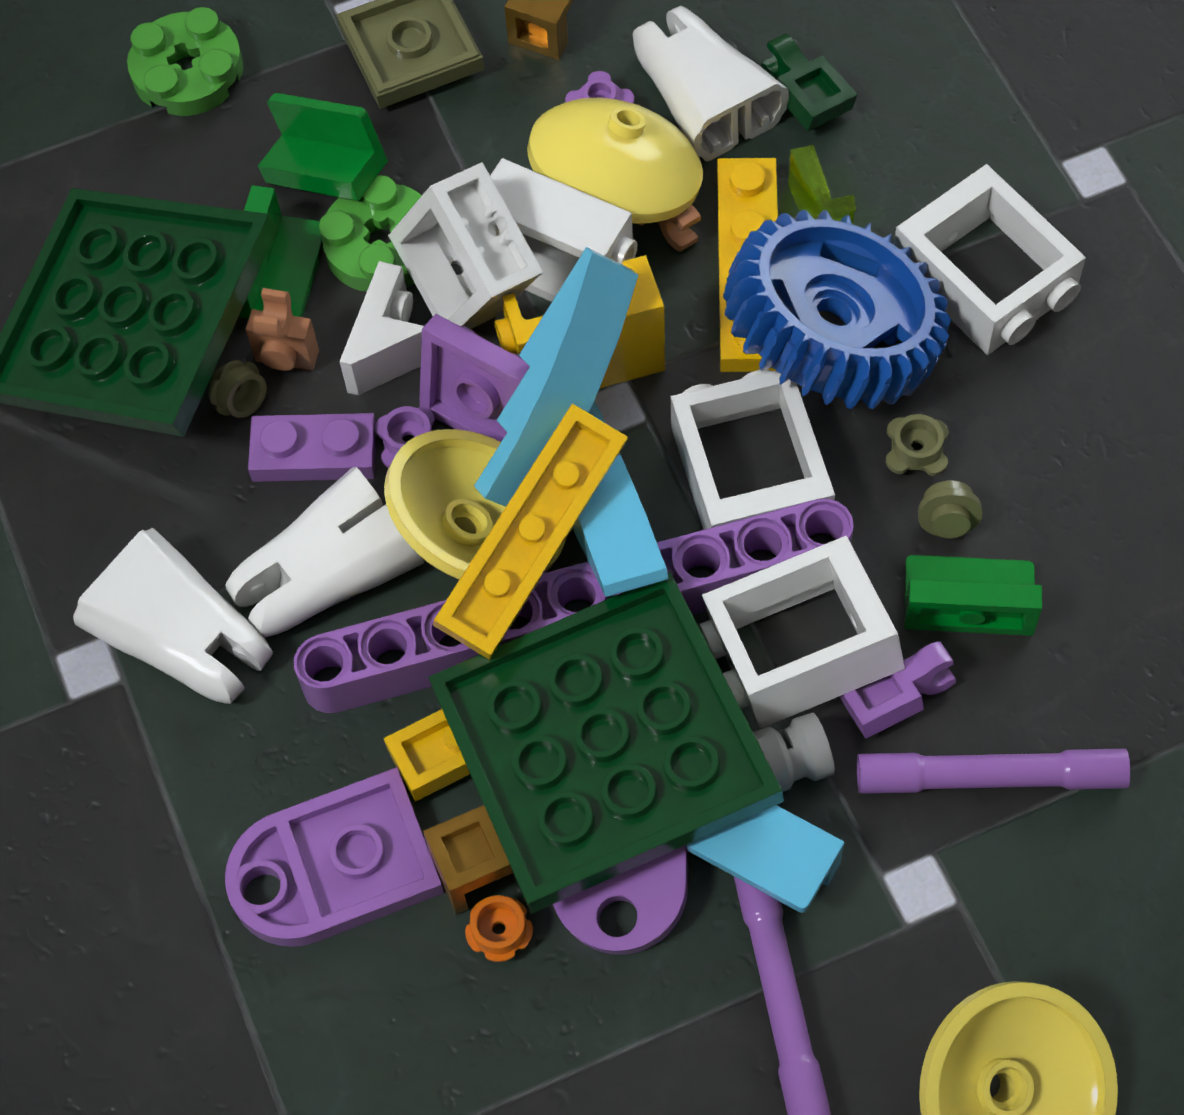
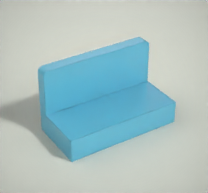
(775, 855)

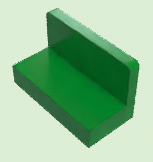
(322, 147)
(290, 258)
(971, 595)

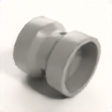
(797, 751)

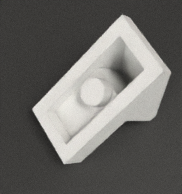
(382, 338)

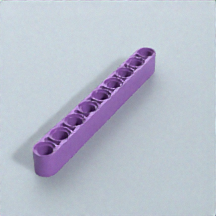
(412, 631)

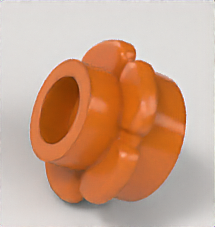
(491, 912)

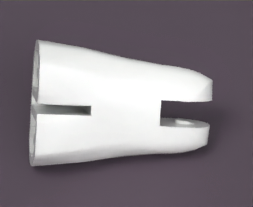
(708, 83)
(322, 558)
(170, 618)

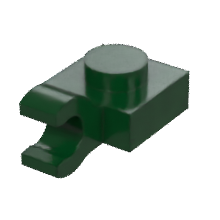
(814, 86)

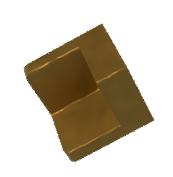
(538, 25)
(466, 854)

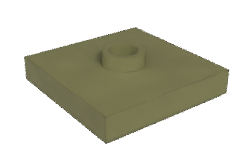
(409, 46)

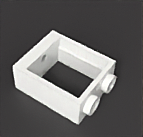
(962, 210)
(560, 224)
(451, 228)
(751, 395)
(817, 676)

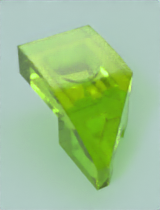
(810, 187)

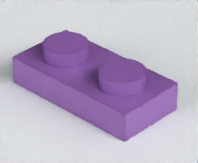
(311, 446)

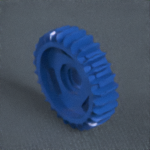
(833, 266)

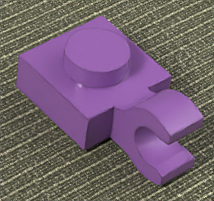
(898, 695)

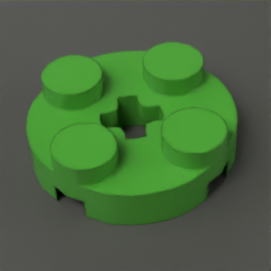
(178, 36)
(348, 229)

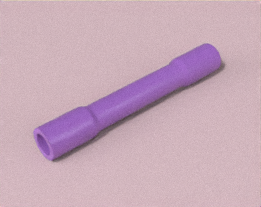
(1069, 769)
(798, 1067)

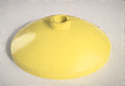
(618, 156)
(435, 497)
(1036, 1042)

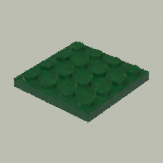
(130, 309)
(604, 742)

